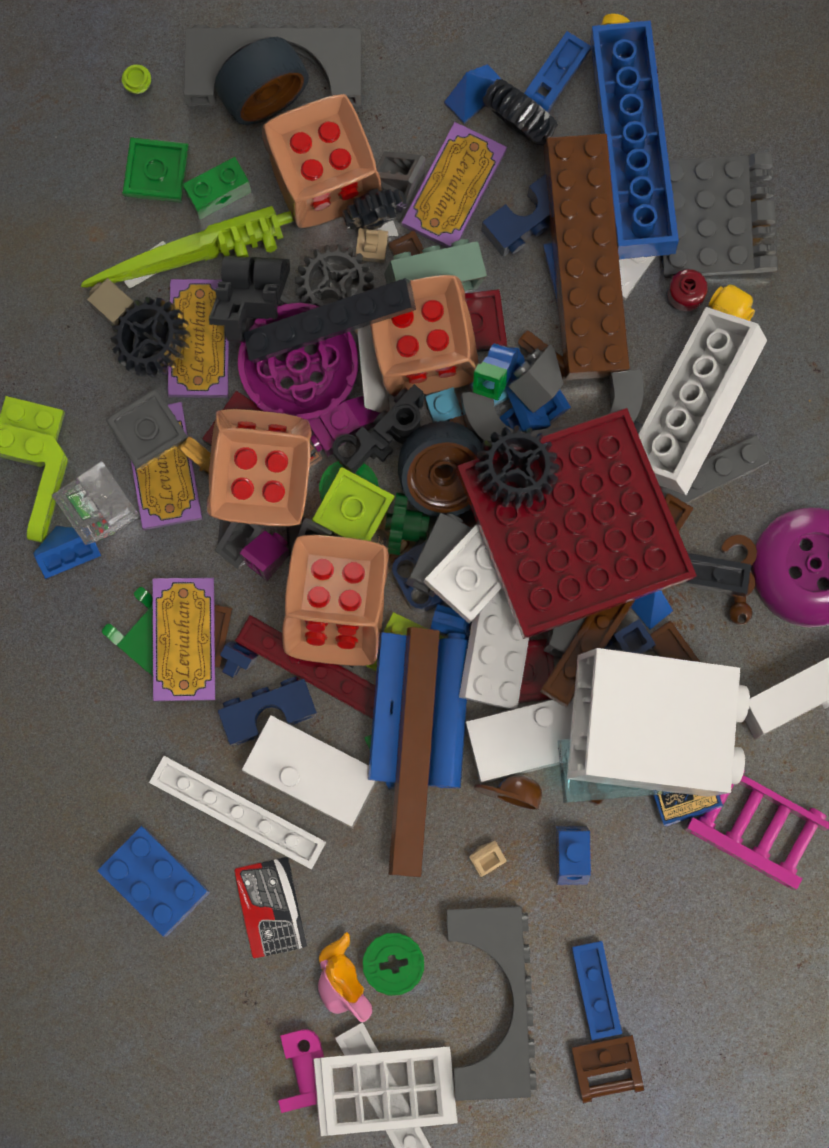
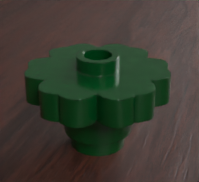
(404, 524)

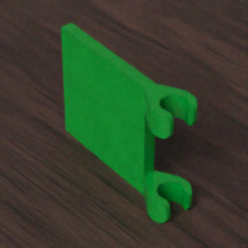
(139, 640)

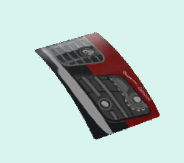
(270, 907)

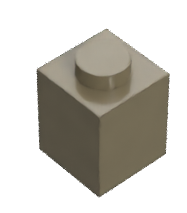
(109, 301)

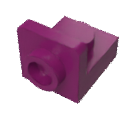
(321, 438)

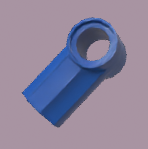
(449, 621)

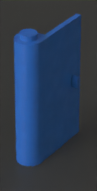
(448, 714)

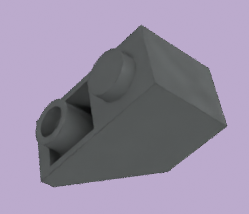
(537, 378)

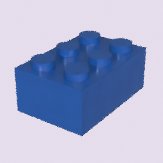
(153, 881)

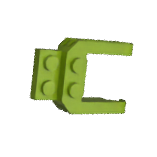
(30, 437)

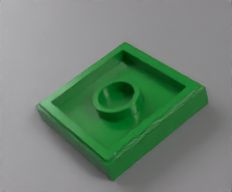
(155, 170)

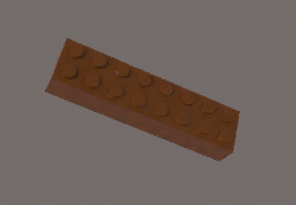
(585, 256)

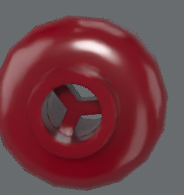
(683, 298)

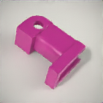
(303, 1068)

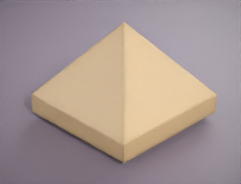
(487, 858)

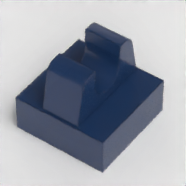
(237, 657)

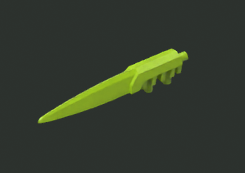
(206, 245)

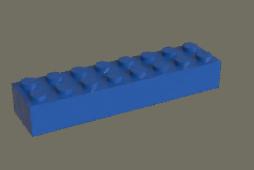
(636, 138)

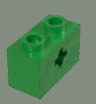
(217, 188)

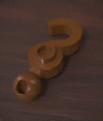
(740, 607)

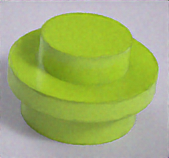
(136, 79)

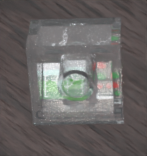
(96, 504)

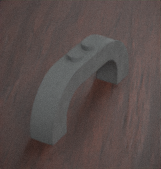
(482, 419)

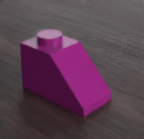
(349, 418)
(265, 554)

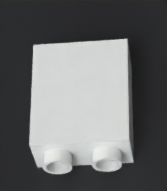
(656, 723)

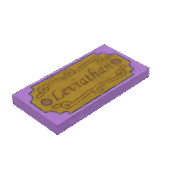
(454, 185)
(206, 362)
(168, 486)
(183, 639)

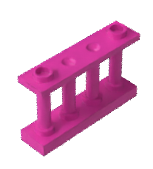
(759, 856)

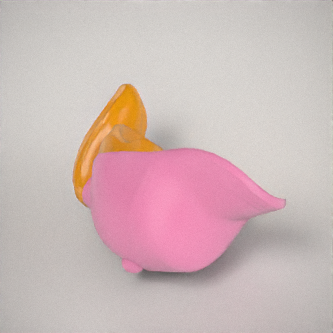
(339, 982)

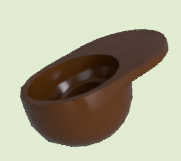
(515, 790)

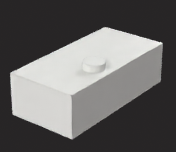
(789, 699)
(519, 739)
(310, 771)

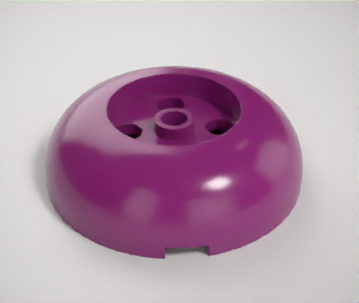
(306, 399)
(778, 550)

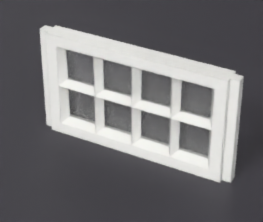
(385, 1091)

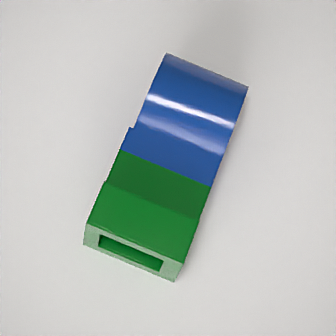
(496, 368)

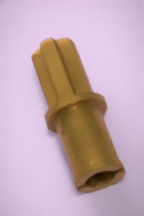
(196, 453)

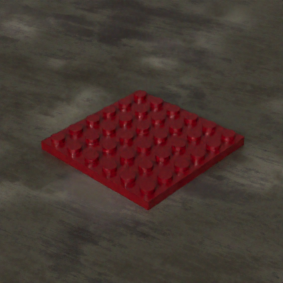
(592, 539)

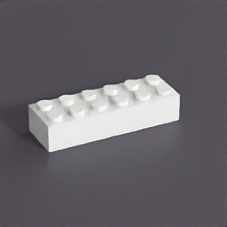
(699, 396)

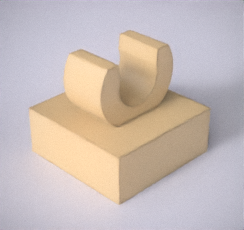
(372, 245)

